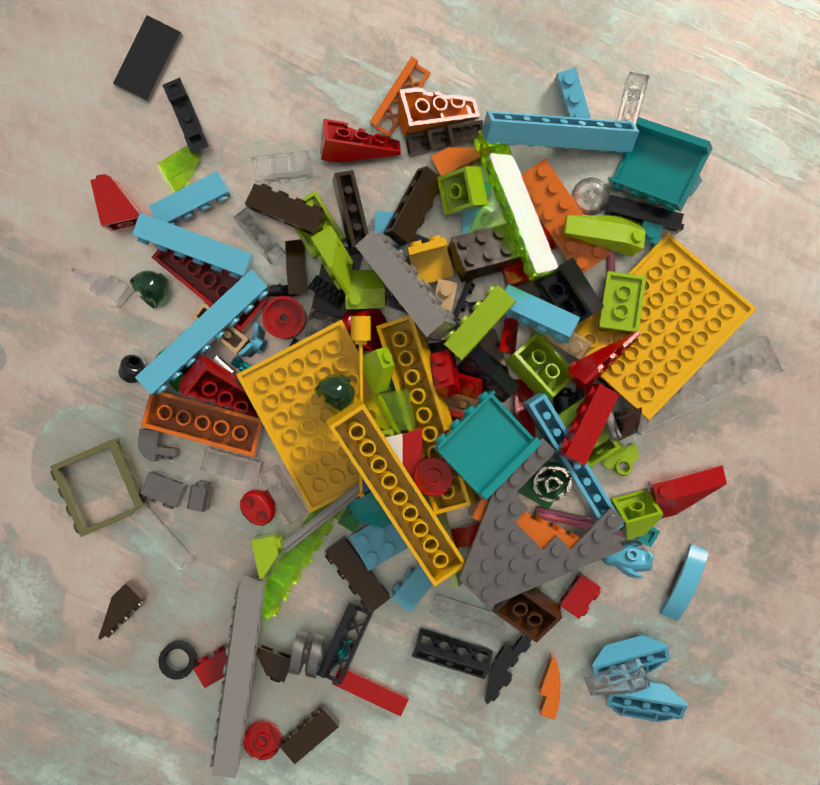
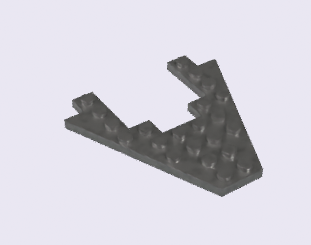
(509, 562)

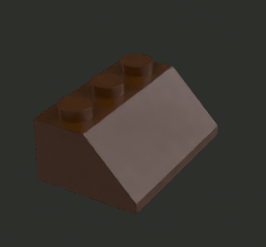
(530, 613)

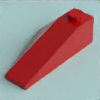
(347, 144)
(592, 366)
(684, 490)

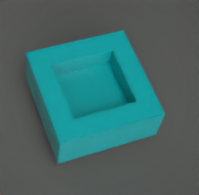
(650, 537)

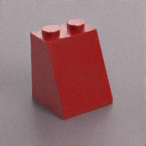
(114, 204)

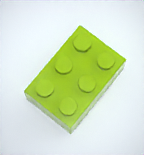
(540, 366)

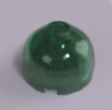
(151, 287)
(336, 390)
(551, 482)

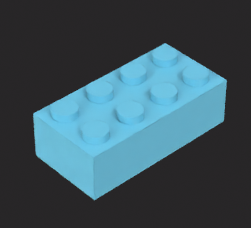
(377, 544)

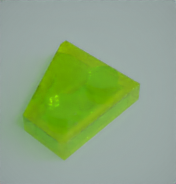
(180, 167)
(396, 408)

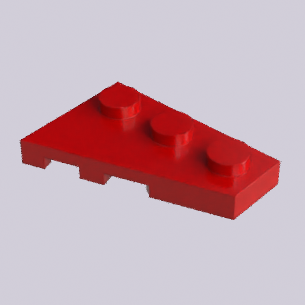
(509, 336)

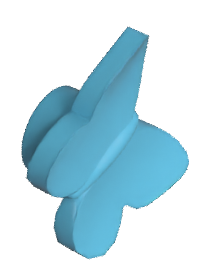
(256, 344)

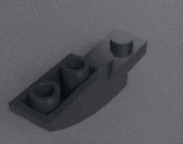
(499, 672)

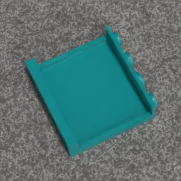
(661, 165)
(486, 445)

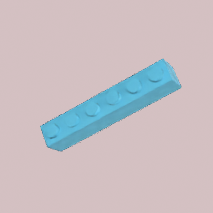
(193, 245)

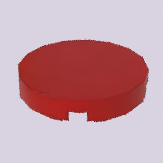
(433, 476)
(262, 740)

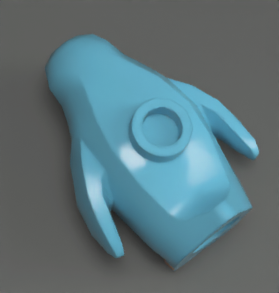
(631, 560)

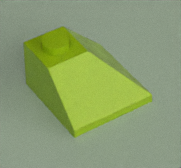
(638, 511)

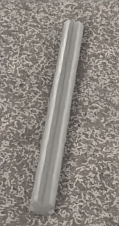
(321, 518)

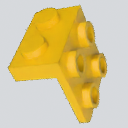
(431, 259)

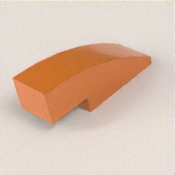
(550, 689)

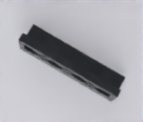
(642, 212)
(338, 641)
(449, 659)

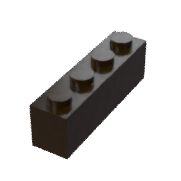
(413, 206)
(350, 208)
(285, 209)
(356, 573)

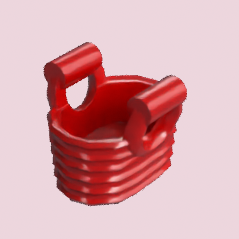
(258, 507)

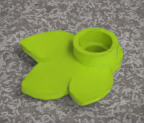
(623, 455)

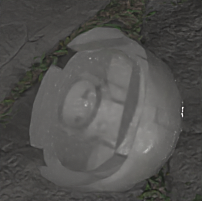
(591, 195)

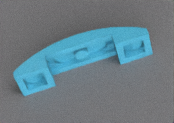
(686, 583)

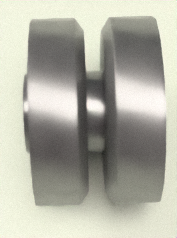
(306, 654)

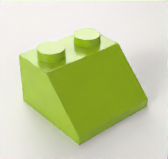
(462, 190)
(365, 291)
(266, 551)

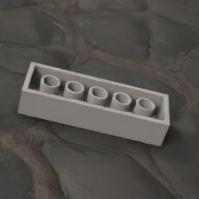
(406, 285)

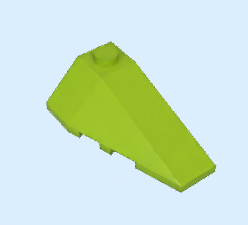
(607, 231)

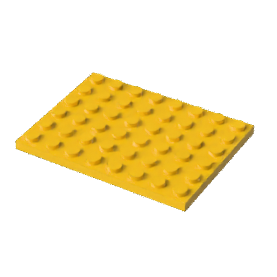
(682, 324)
(297, 417)

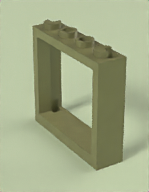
(126, 472)

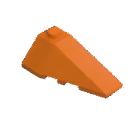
(429, 110)

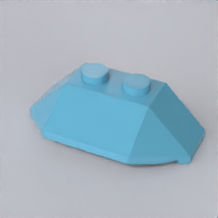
(649, 651)
(652, 704)

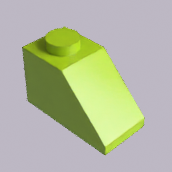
(378, 369)

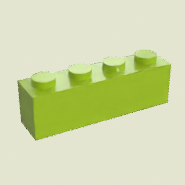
(480, 322)

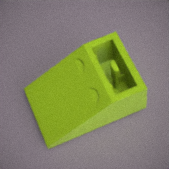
(334, 257)
(603, 446)

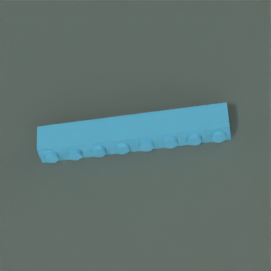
(559, 131)
(202, 333)
(582, 476)

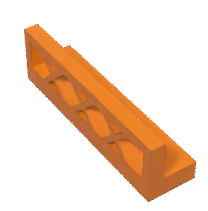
(393, 94)

